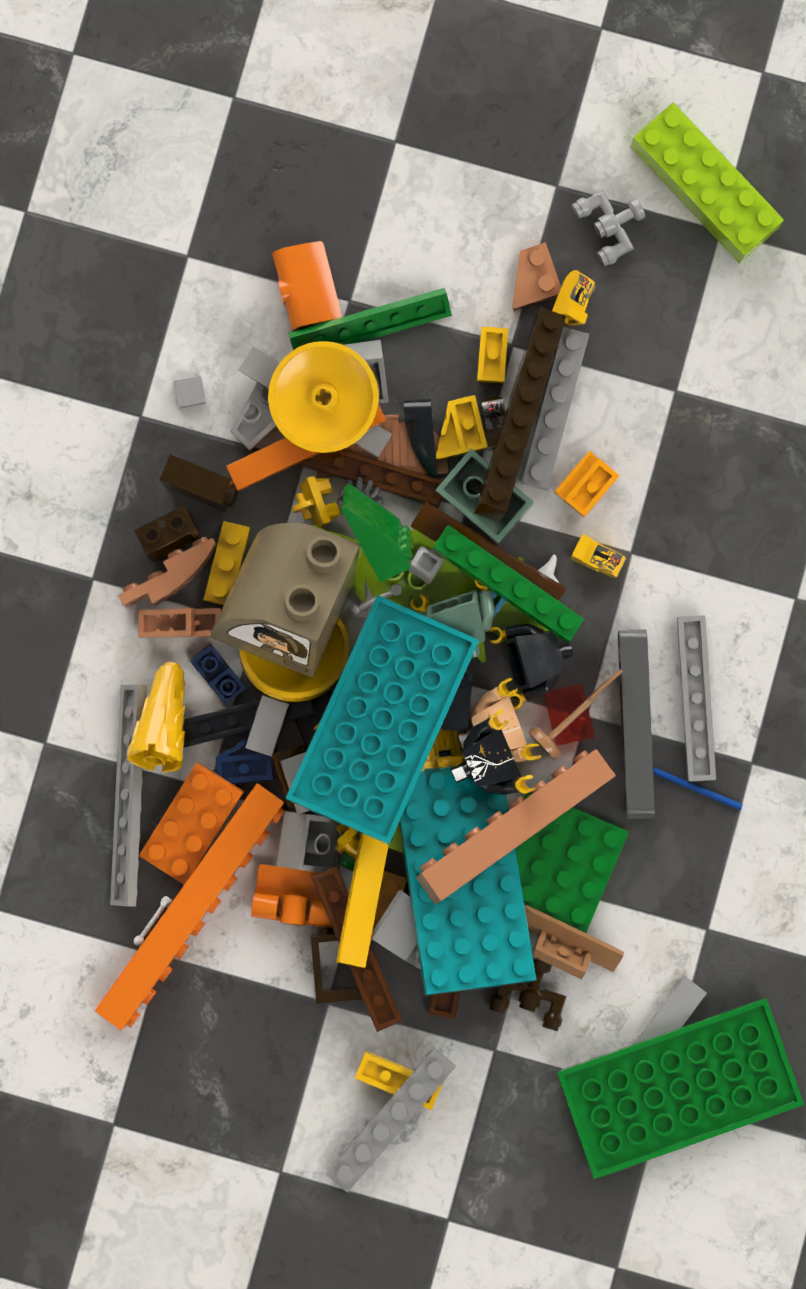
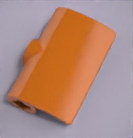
(306, 285)
(288, 897)

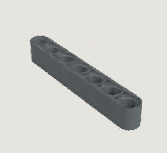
(636, 724)

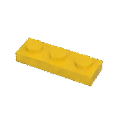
(226, 562)
(387, 1075)

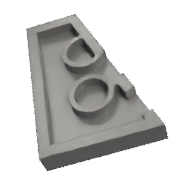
(255, 418)

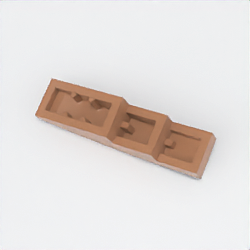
(177, 623)

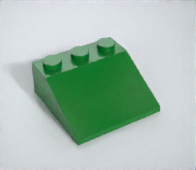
(378, 533)

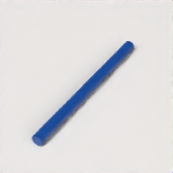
(696, 788)

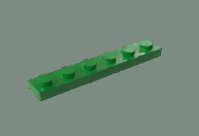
(377, 321)
(507, 584)

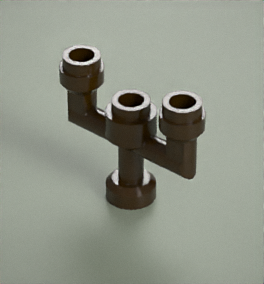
(531, 997)

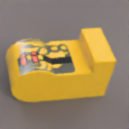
(574, 298)
(598, 557)

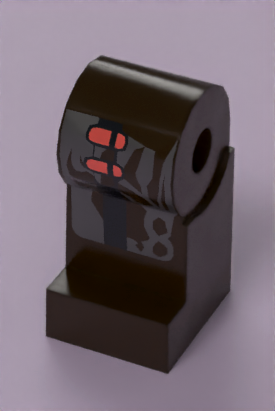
(492, 415)

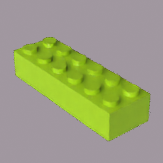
(706, 182)

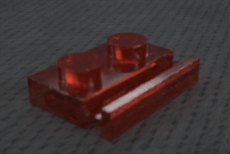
(560, 705)

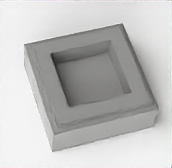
(189, 392)
(425, 564)

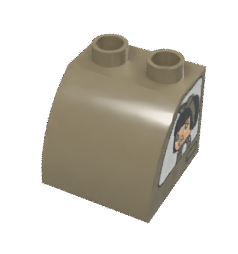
(289, 595)

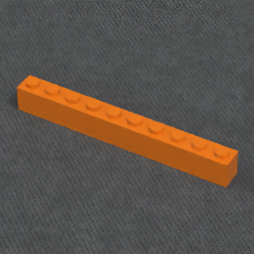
(189, 908)

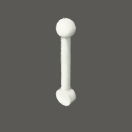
(355, 610)
(165, 903)

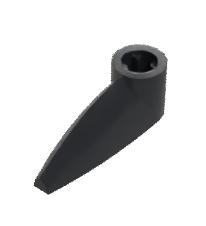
(421, 432)

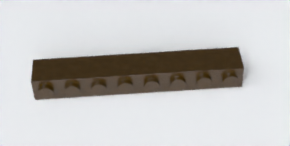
(520, 415)

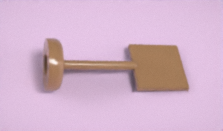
(545, 741)

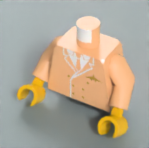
(489, 705)

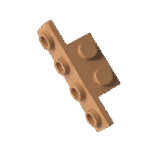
(567, 946)

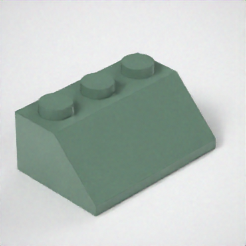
(463, 489)

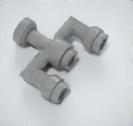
(609, 224)

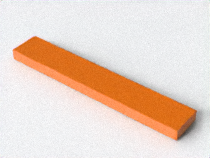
(274, 459)

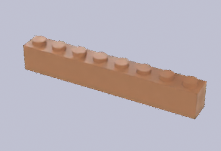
(515, 826)

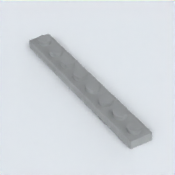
(127, 802)

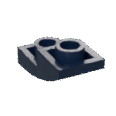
(217, 674)

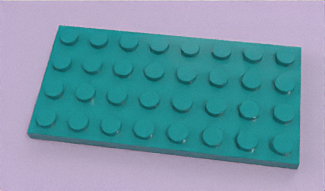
(382, 720)
(481, 929)

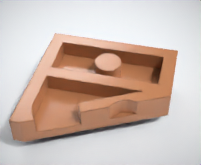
(535, 277)

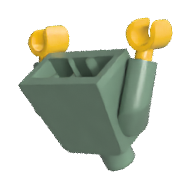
(467, 613)

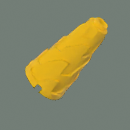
(160, 732)

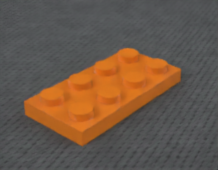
(191, 823)

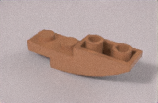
(181, 569)

